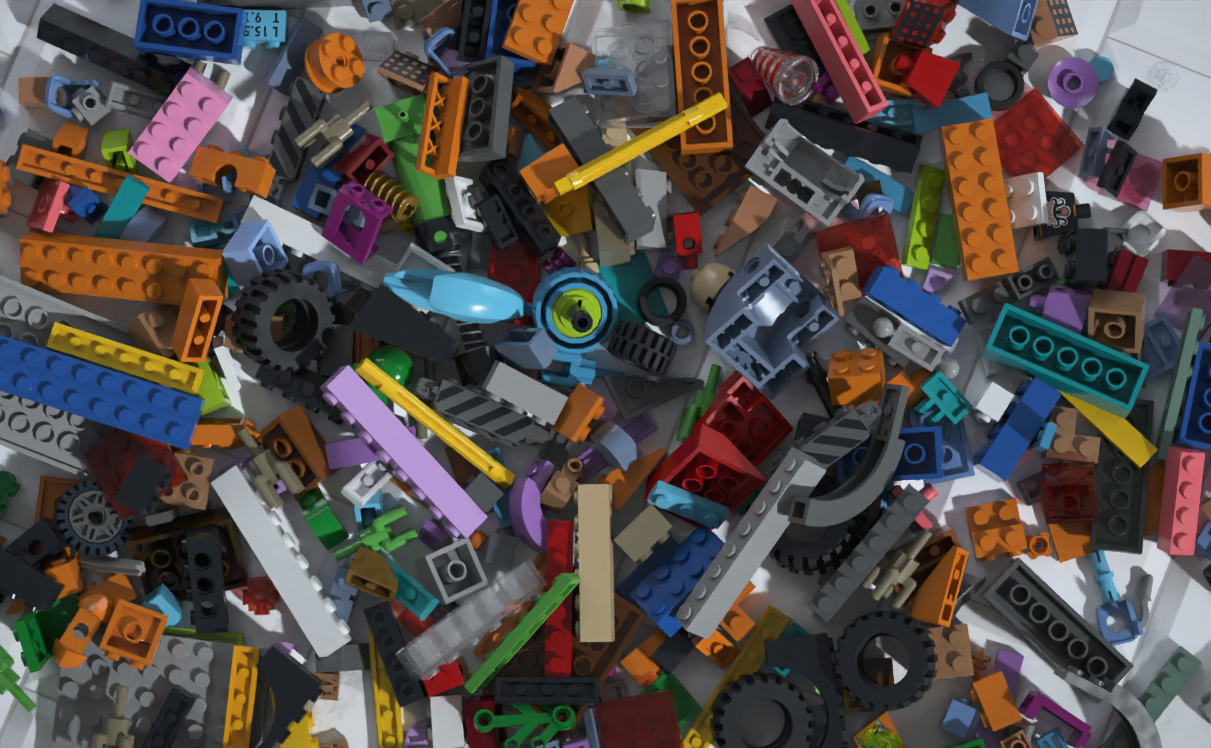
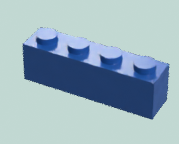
(325, 176)
(913, 305)

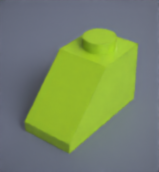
(115, 151)

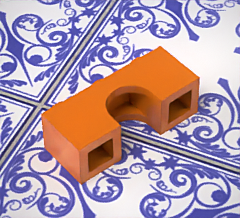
(253, 175)

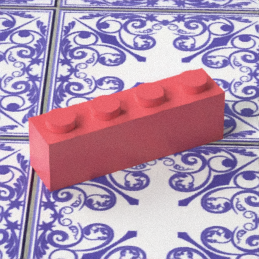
(1180, 500)

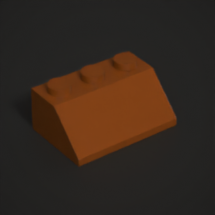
(297, 441)

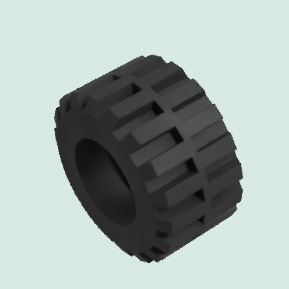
(642, 348)

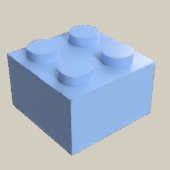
(253, 251)

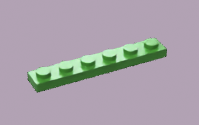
(516, 638)

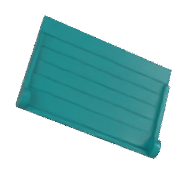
(626, 284)

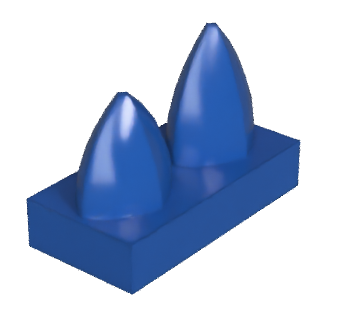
(86, 203)

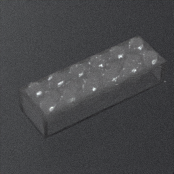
(472, 618)

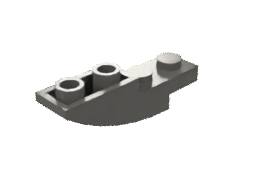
(1009, 290)

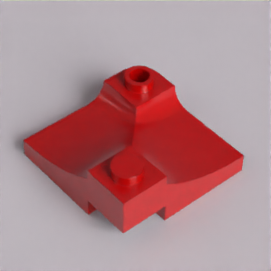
(746, 418)

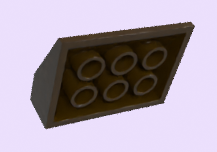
(163, 556)

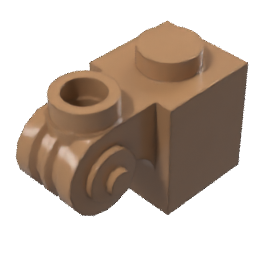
(562, 485)

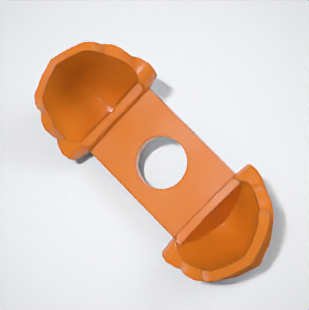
(93, 611)

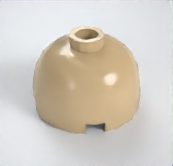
(708, 284)

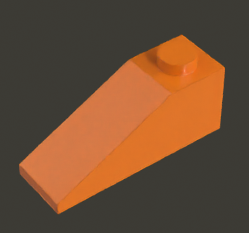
(626, 482)
(64, 571)
(939, 592)

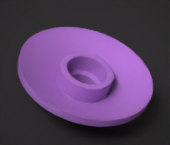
(1078, 71)

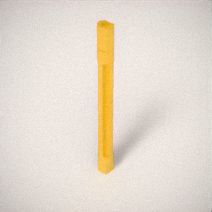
(640, 144)
(434, 423)

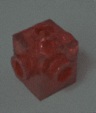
(260, 585)

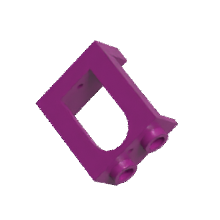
(356, 244)
(1035, 701)

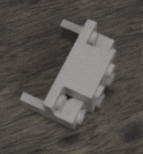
(803, 174)

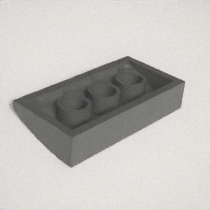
(486, 109)

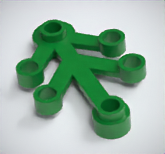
(529, 720)

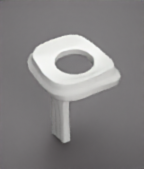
(1156, 230)

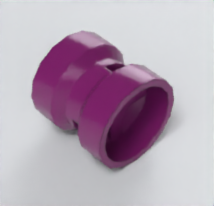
(831, 93)
(558, 261)

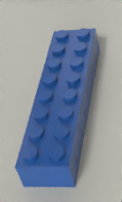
(98, 393)

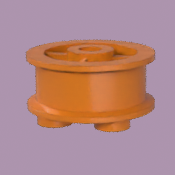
(334, 63)

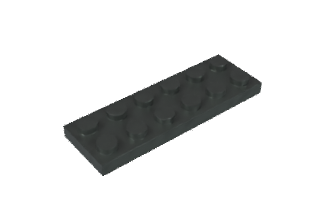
(1122, 491)

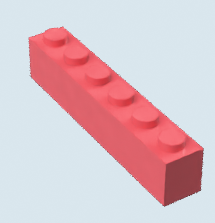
(841, 58)

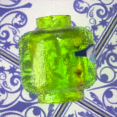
(881, 737)

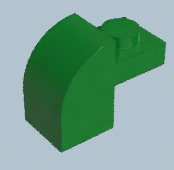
(322, 519)

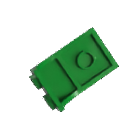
(39, 630)

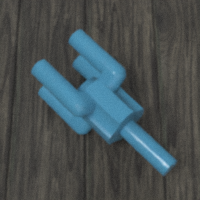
(574, 371)

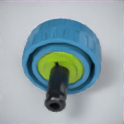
(575, 309)

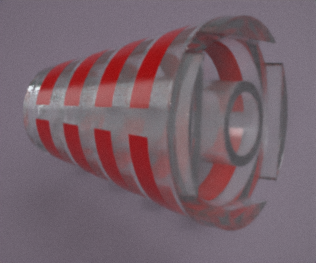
(785, 73)

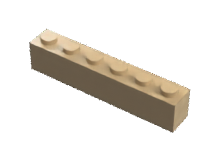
(595, 563)

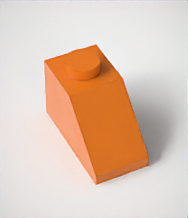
(71, 141)

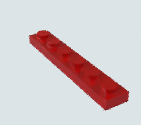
(560, 623)

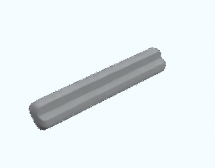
(113, 565)

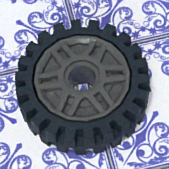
(76, 529)

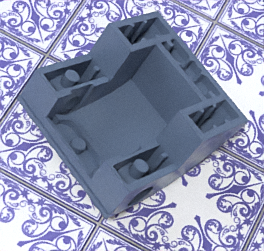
(767, 321)

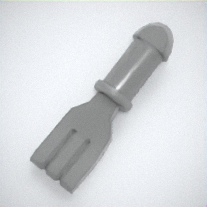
(1145, 598)

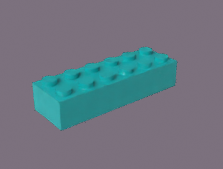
(1065, 360)

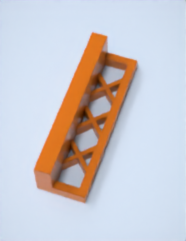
(447, 128)

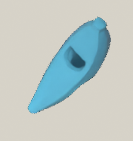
(458, 295)

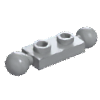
(915, 347)

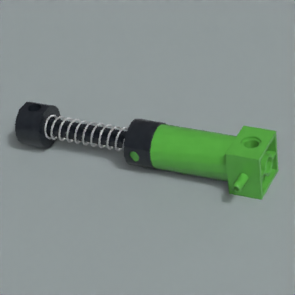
(433, 222)

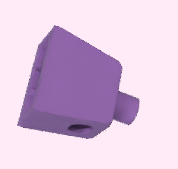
(1063, 306)

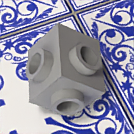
(88, 115)

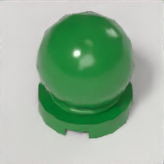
(392, 361)

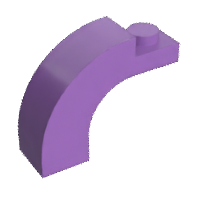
(353, 452)
(525, 505)

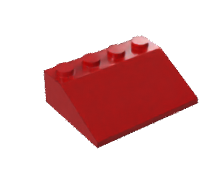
(709, 468)

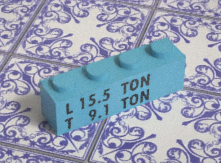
(266, 28)

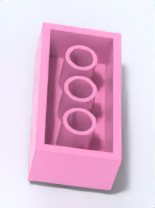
(180, 124)

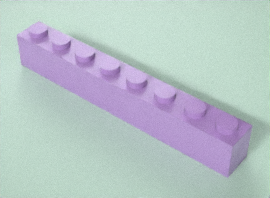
(403, 452)

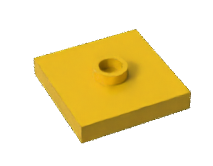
(571, 212)

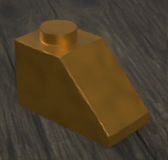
(372, 575)

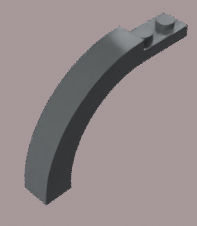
(871, 474)
(1135, 717)

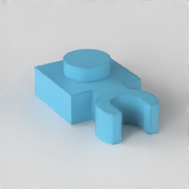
(207, 233)

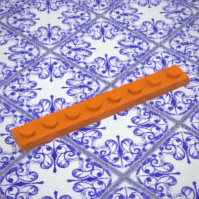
(110, 180)

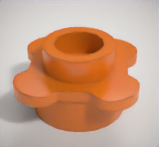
(1045, 549)

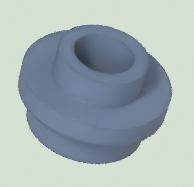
(681, 323)

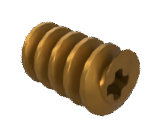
(393, 194)

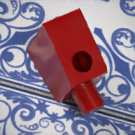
(926, 76)
(687, 225)
(447, 678)

